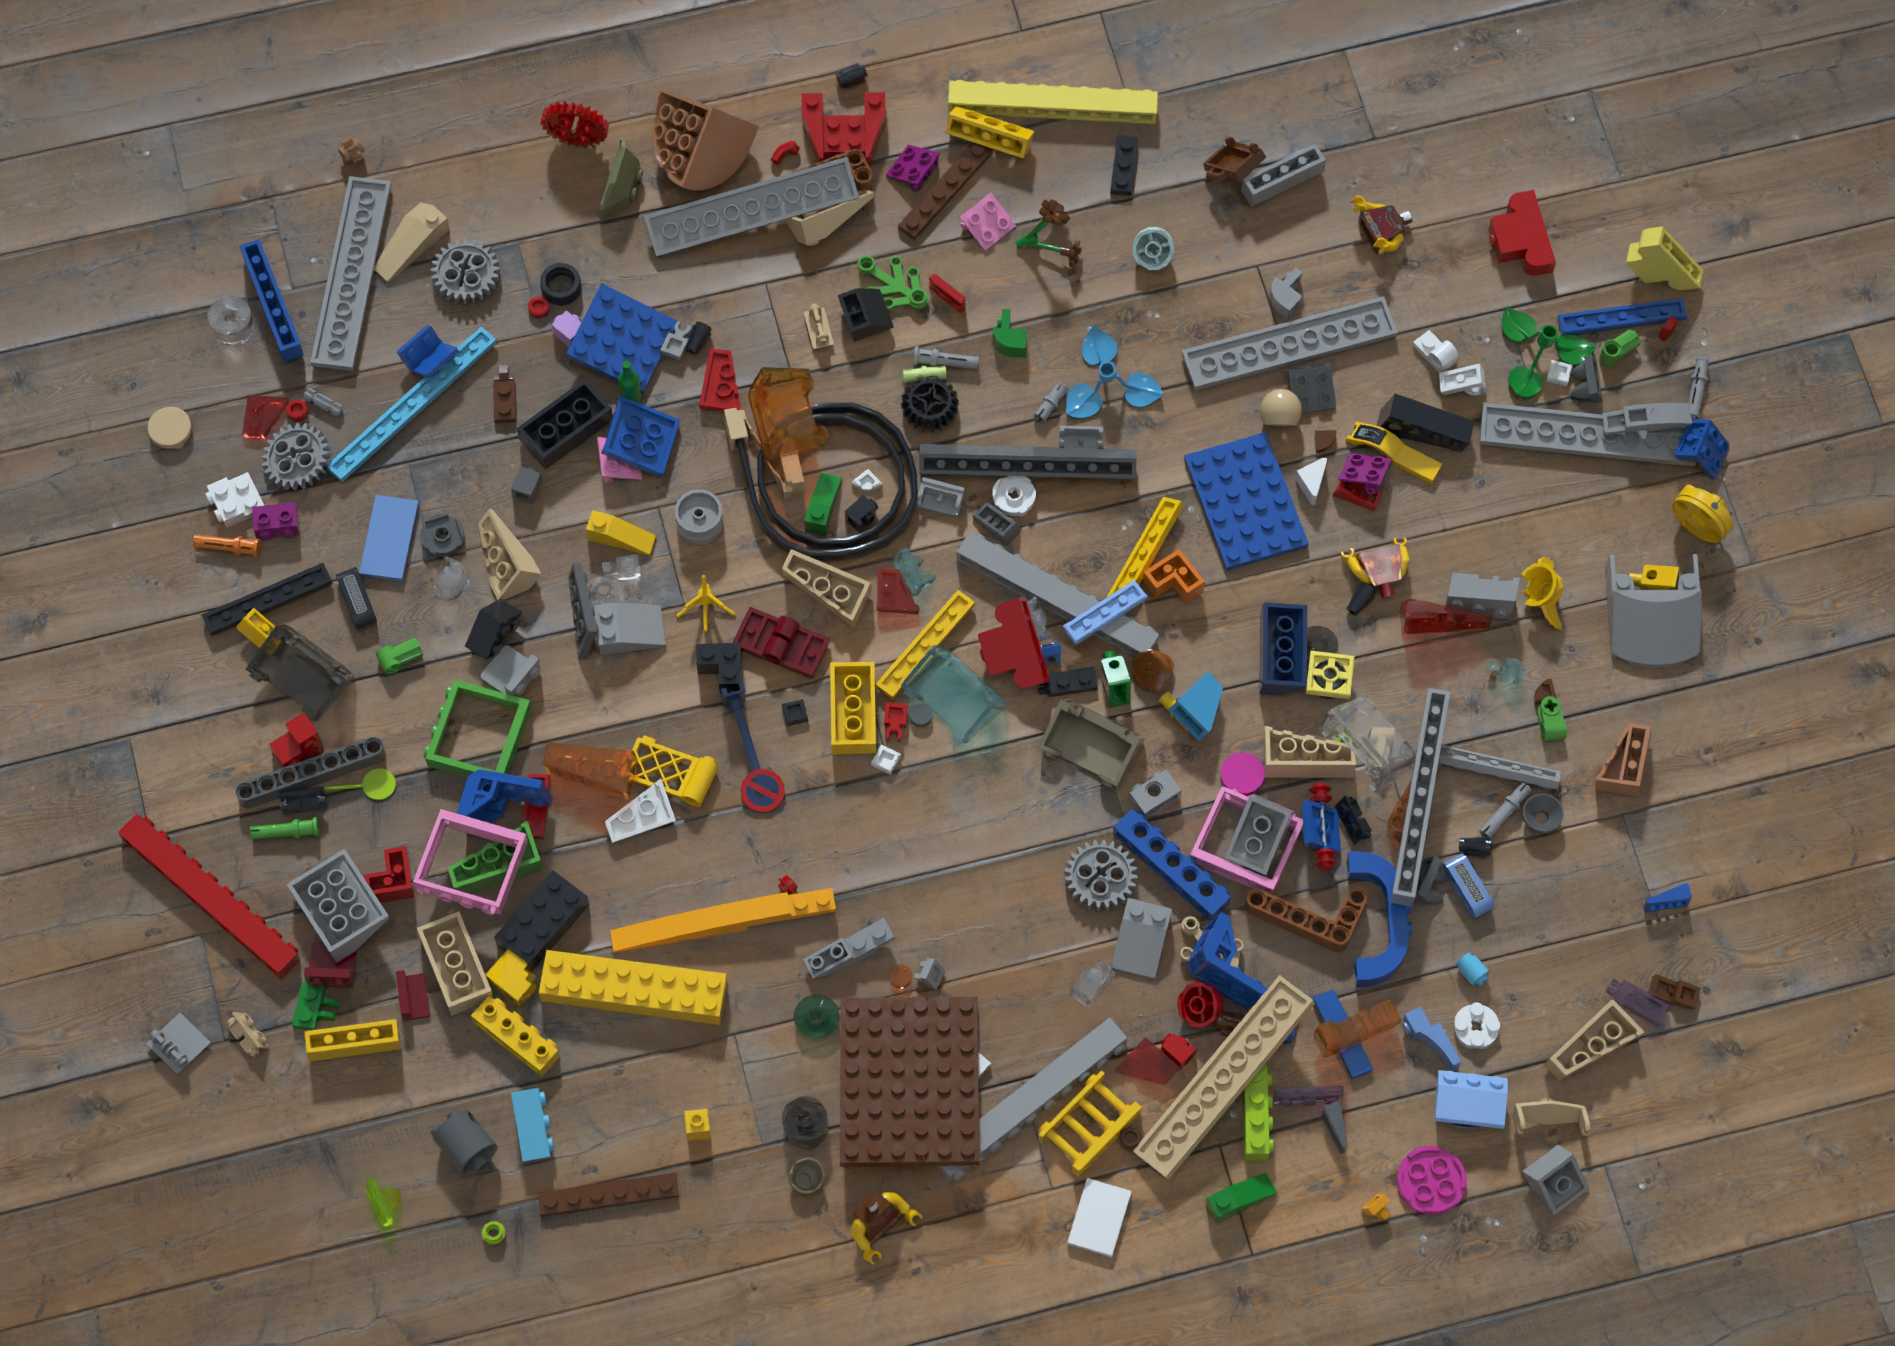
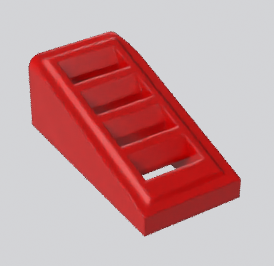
(1348, 495)

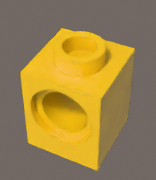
(697, 1124)

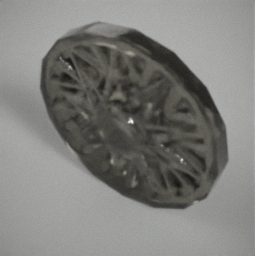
(1321, 640)

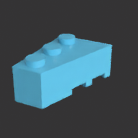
(532, 1124)

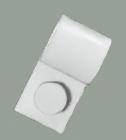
(1438, 354)
(1467, 379)

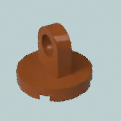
(1152, 670)

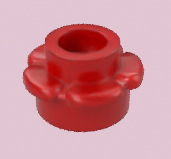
(787, 885)

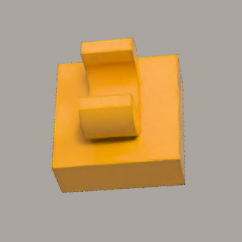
(1377, 1207)

